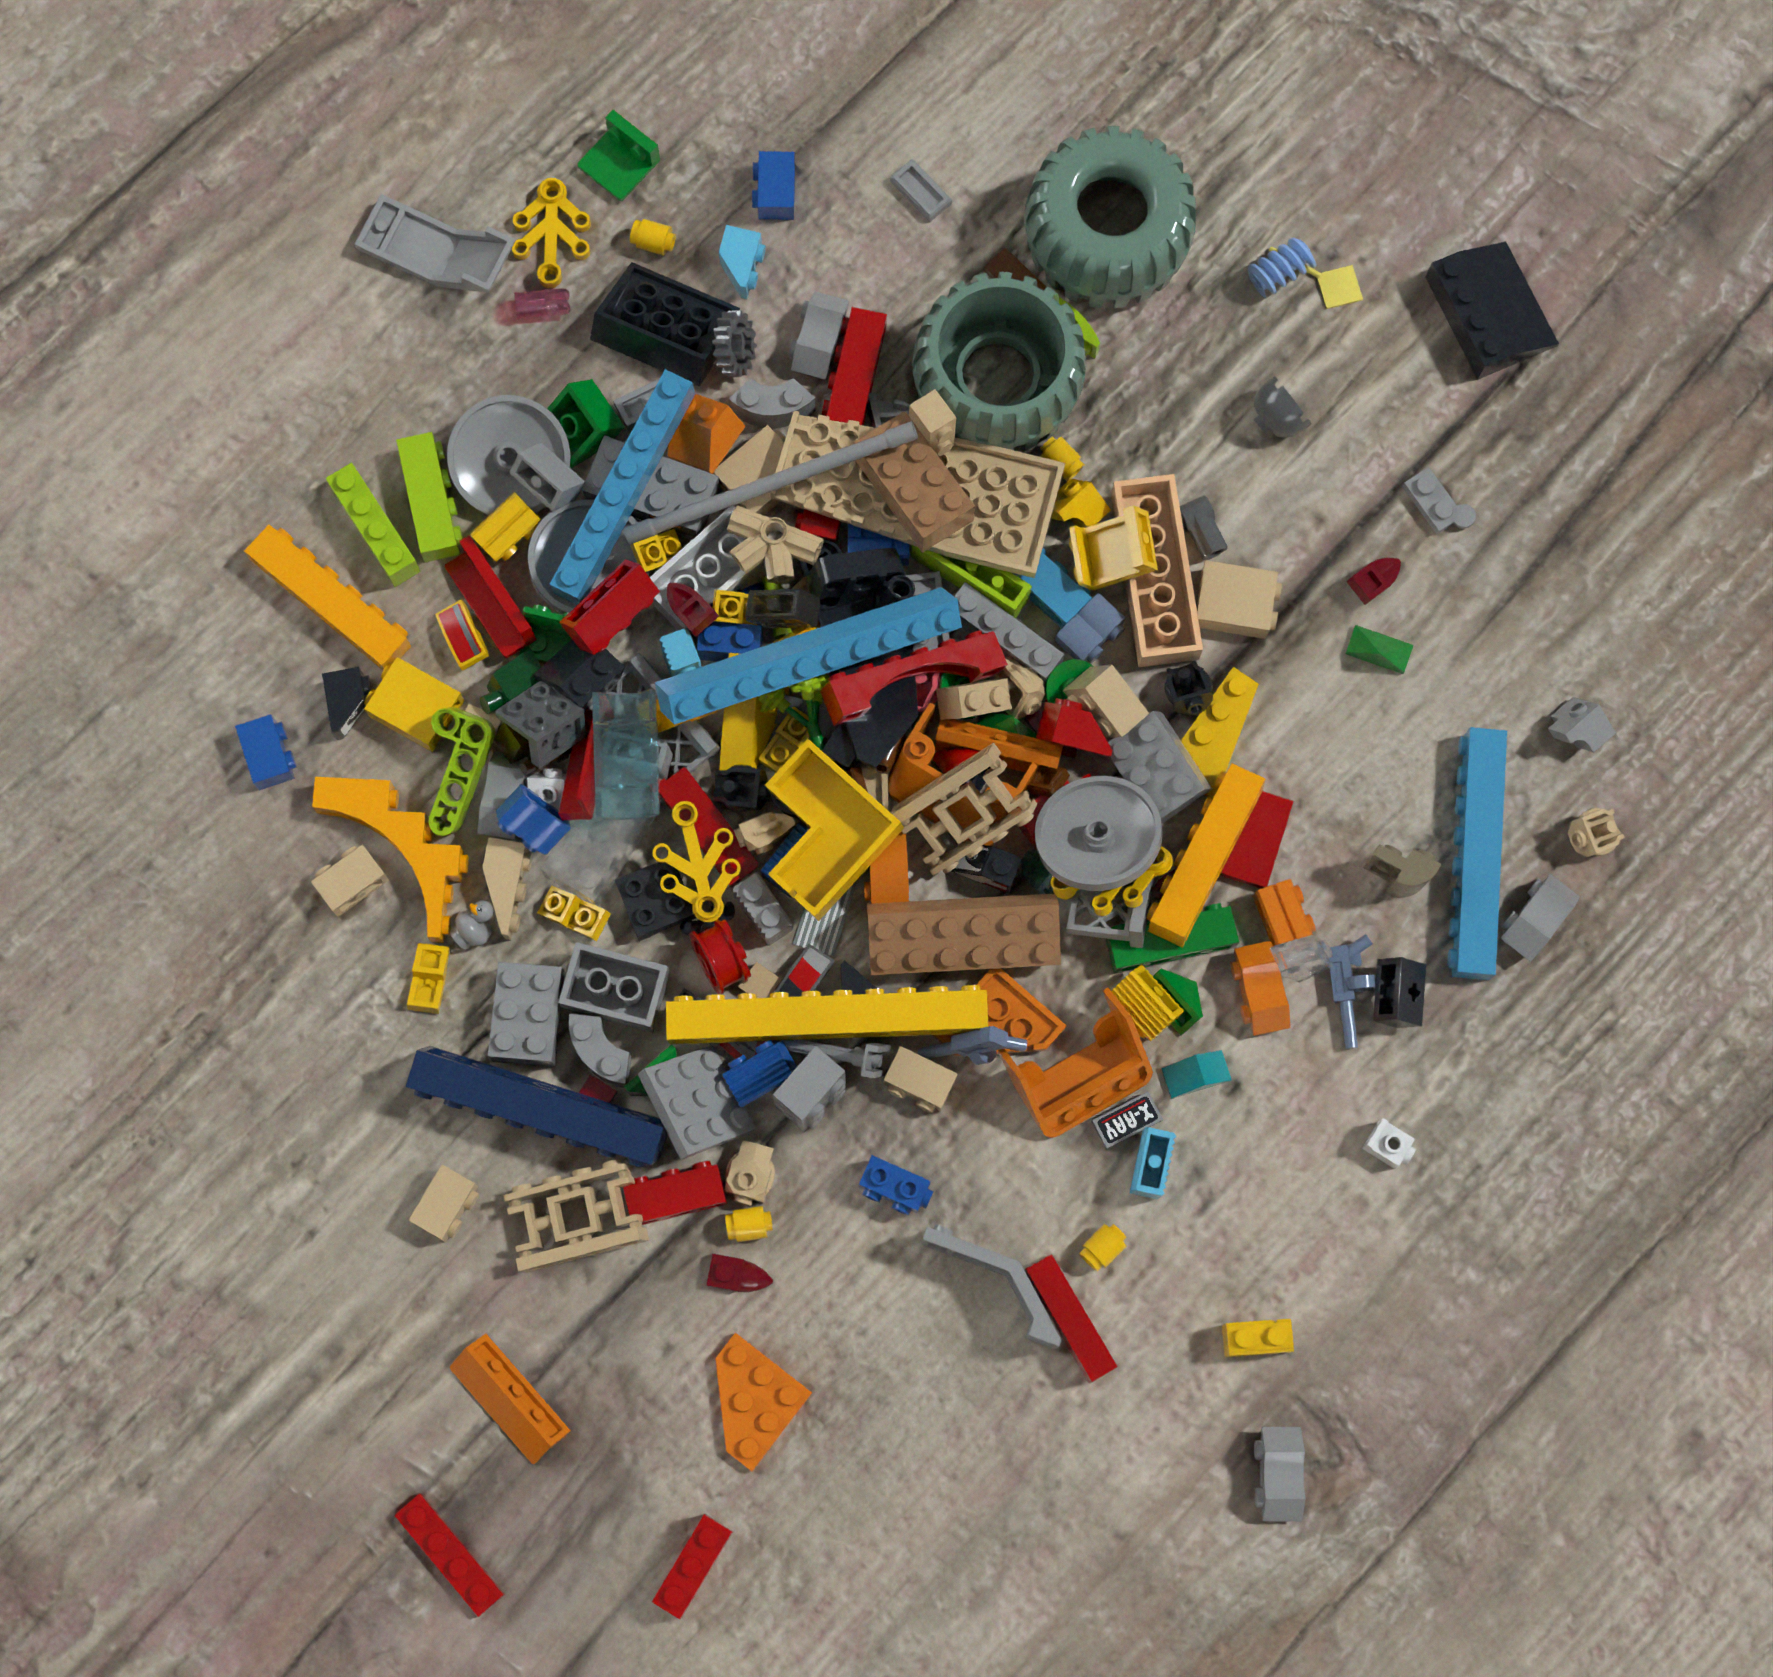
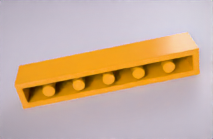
(327, 597)
(1206, 854)

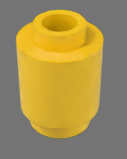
(652, 236)
(1061, 451)
(748, 1224)
(1103, 1247)

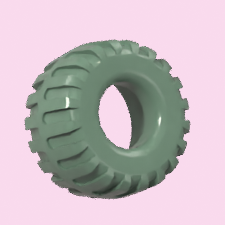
(1098, 264)
(1009, 315)

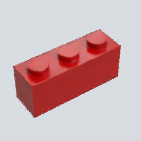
(610, 607)
(676, 1193)
(692, 1566)

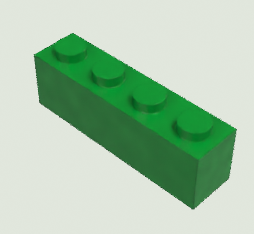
(1211, 933)

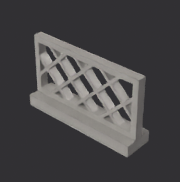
(693, 730)
(1134, 920)

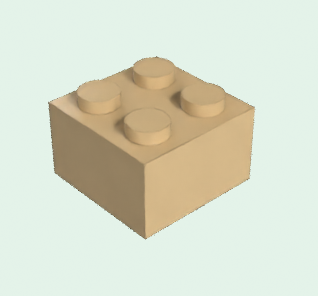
(1108, 699)

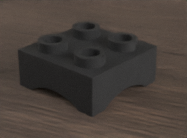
(648, 905)

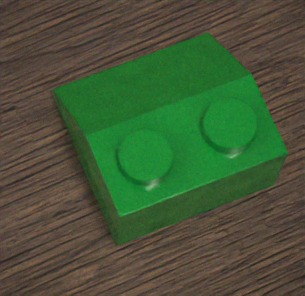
(585, 419)

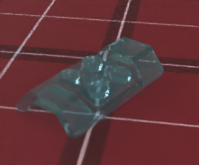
(626, 755)

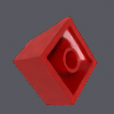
(1072, 727)

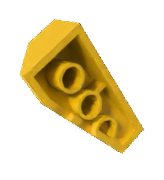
(745, 732)

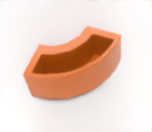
(889, 874)
(1261, 989)

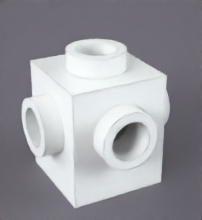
(548, 785)

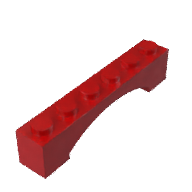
(974, 658)

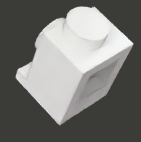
(1378, 1144)

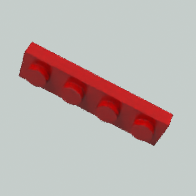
(449, 1554)

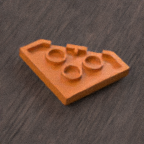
(1017, 1013)
(755, 1400)

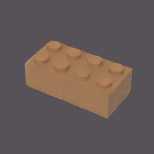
(917, 487)

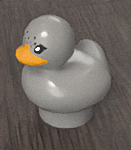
(471, 927)

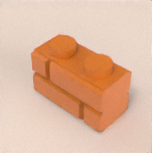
(1282, 912)

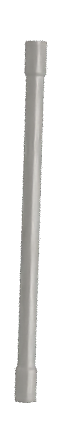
(889, 439)

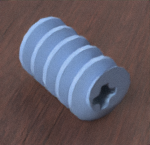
(1280, 265)

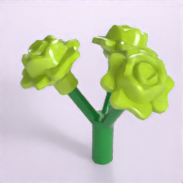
(811, 693)

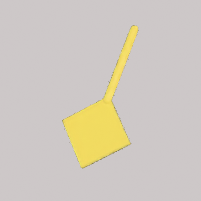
(1337, 285)

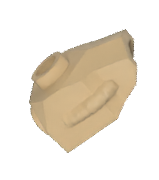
(1024, 687)
(763, 830)
(1594, 832)
(750, 1173)

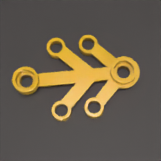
(550, 228)
(1165, 863)
(698, 867)

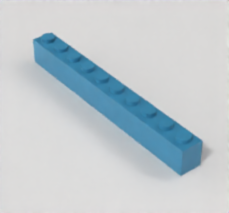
(807, 655)

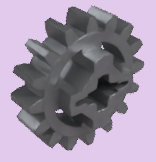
(734, 343)

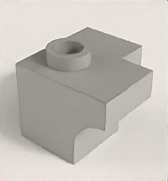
(1581, 724)

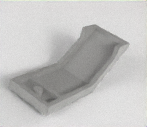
(432, 248)
(1041, 1327)

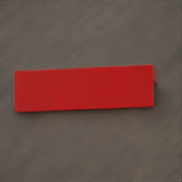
(490, 600)
(579, 785)
(685, 788)
(1070, 1319)

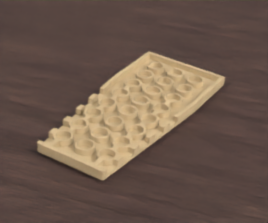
(1008, 487)

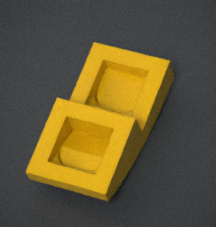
(428, 978)

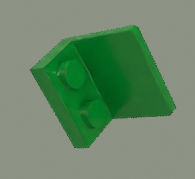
(620, 157)
(547, 630)

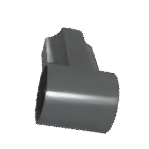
(1199, 521)

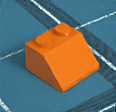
(705, 434)

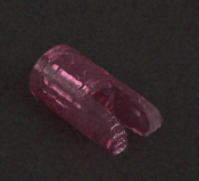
(542, 303)

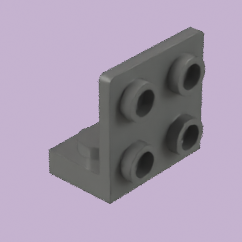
(546, 720)

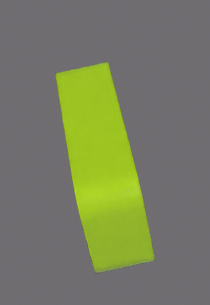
(455, 772)

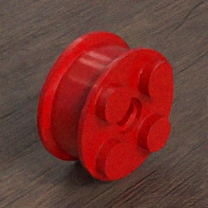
(720, 956)

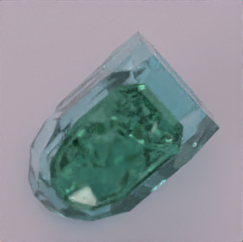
(1036, 872)

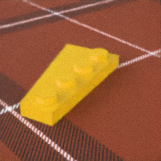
(1217, 729)

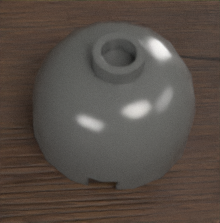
(1278, 411)

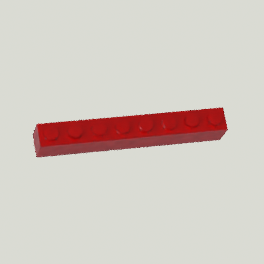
(850, 392)

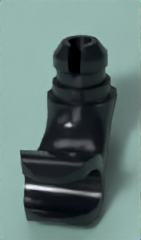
(699, 926)

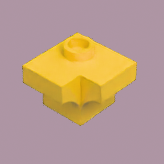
(1080, 503)

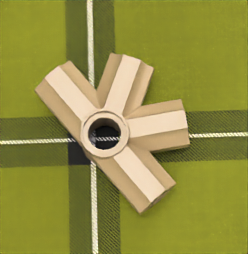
(775, 553)

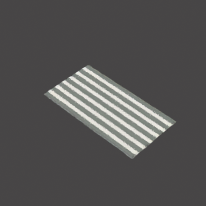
(826, 932)

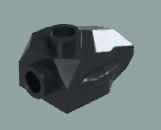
(1188, 689)
(741, 788)

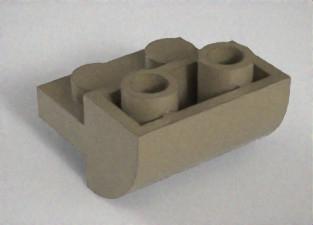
(1406, 874)

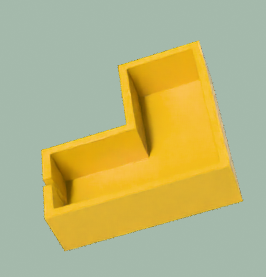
(844, 830)

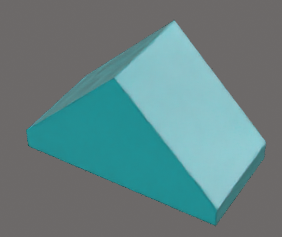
(1196, 1073)

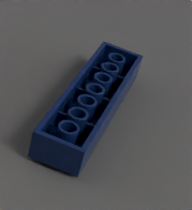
(538, 1105)

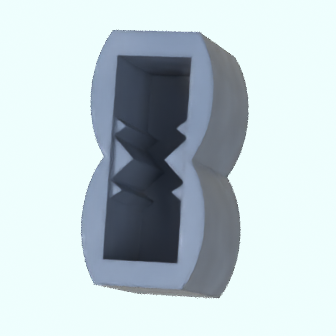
(1091, 629)

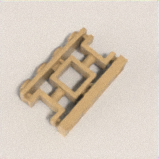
(949, 791)
(580, 1241)

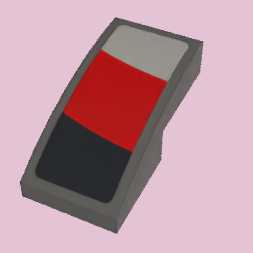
(806, 972)

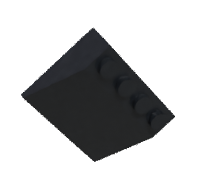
(1490, 308)
(660, 323)

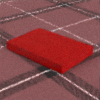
(1259, 842)

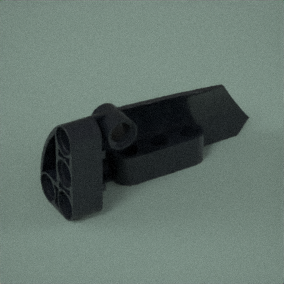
(851, 586)

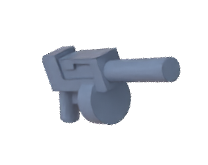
(1345, 984)
(977, 1044)

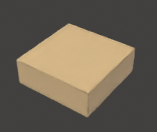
(761, 982)

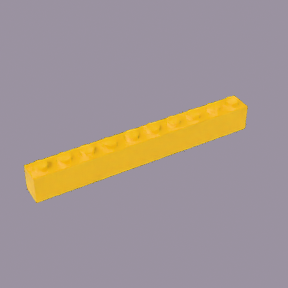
(826, 1016)

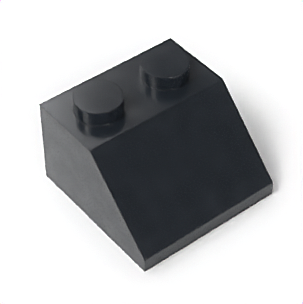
(579, 673)

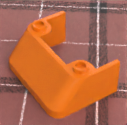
(913, 773)
(1086, 1080)

